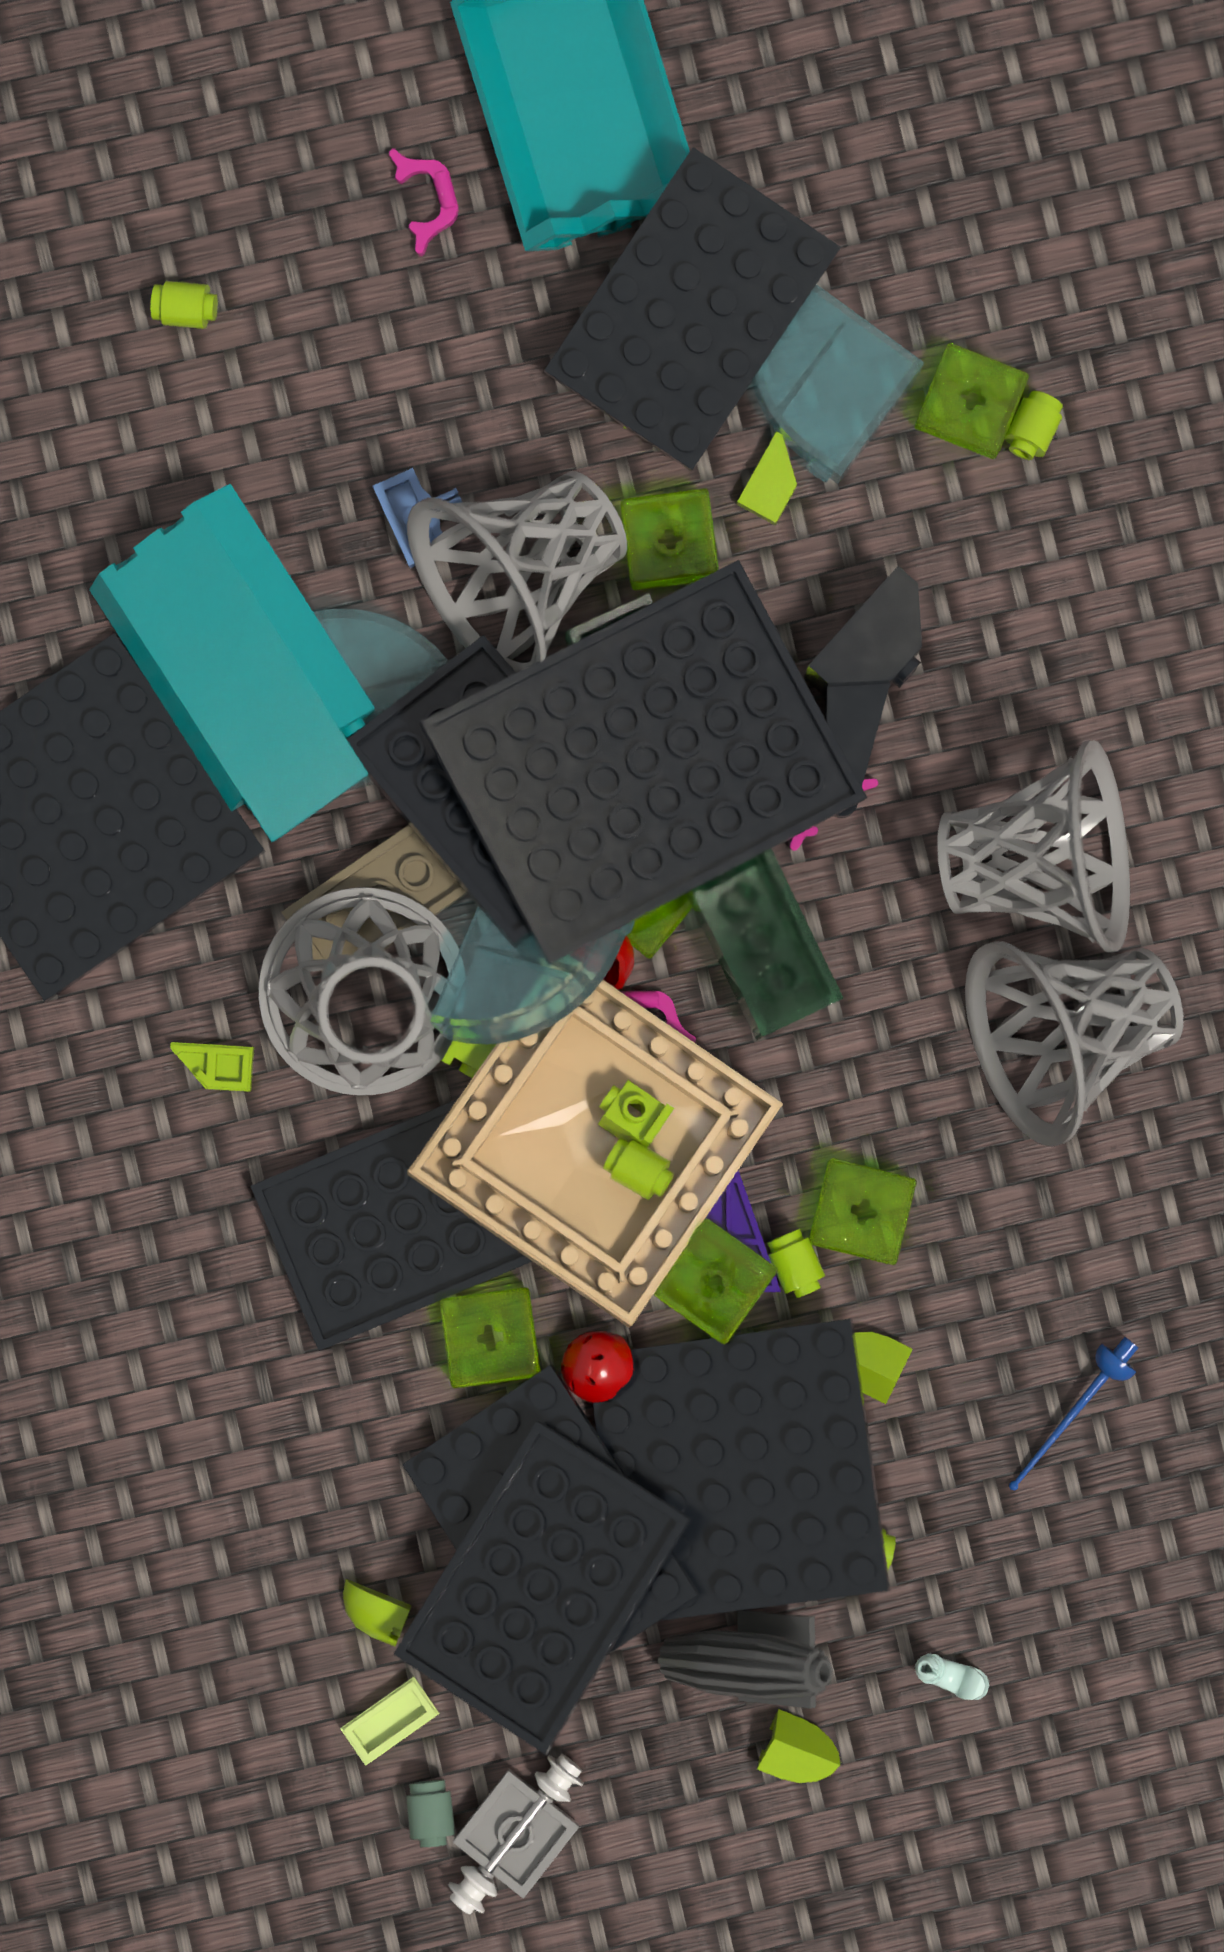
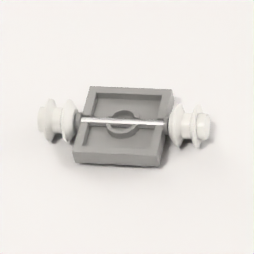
(515, 1833)

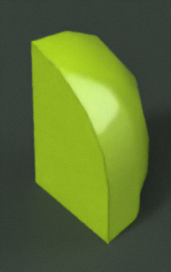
(880, 1363)
(375, 1612)
(798, 1751)

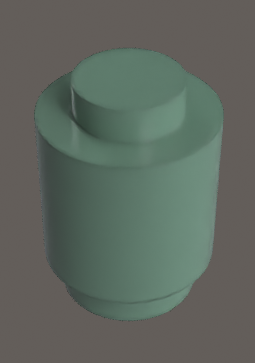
(430, 1813)

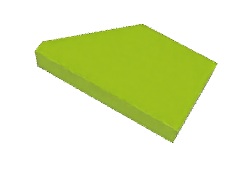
(770, 483)
(218, 1065)

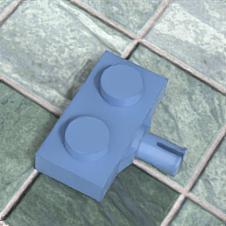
(398, 497)

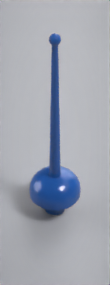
(1112, 1365)

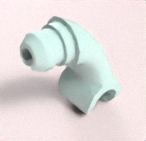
(954, 1677)

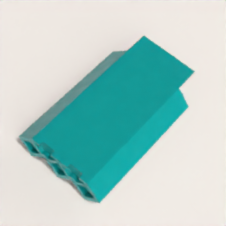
(573, 112)
(239, 662)

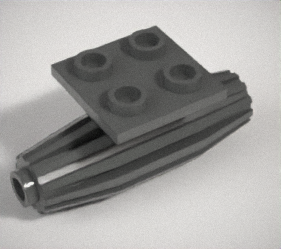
(763, 1662)

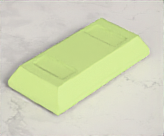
(389, 1720)

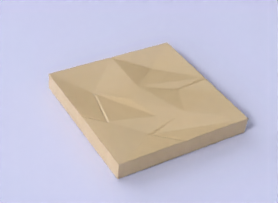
(530, 1155)

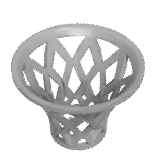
(549, 550)
(1005, 892)
(305, 925)
(1097, 1009)

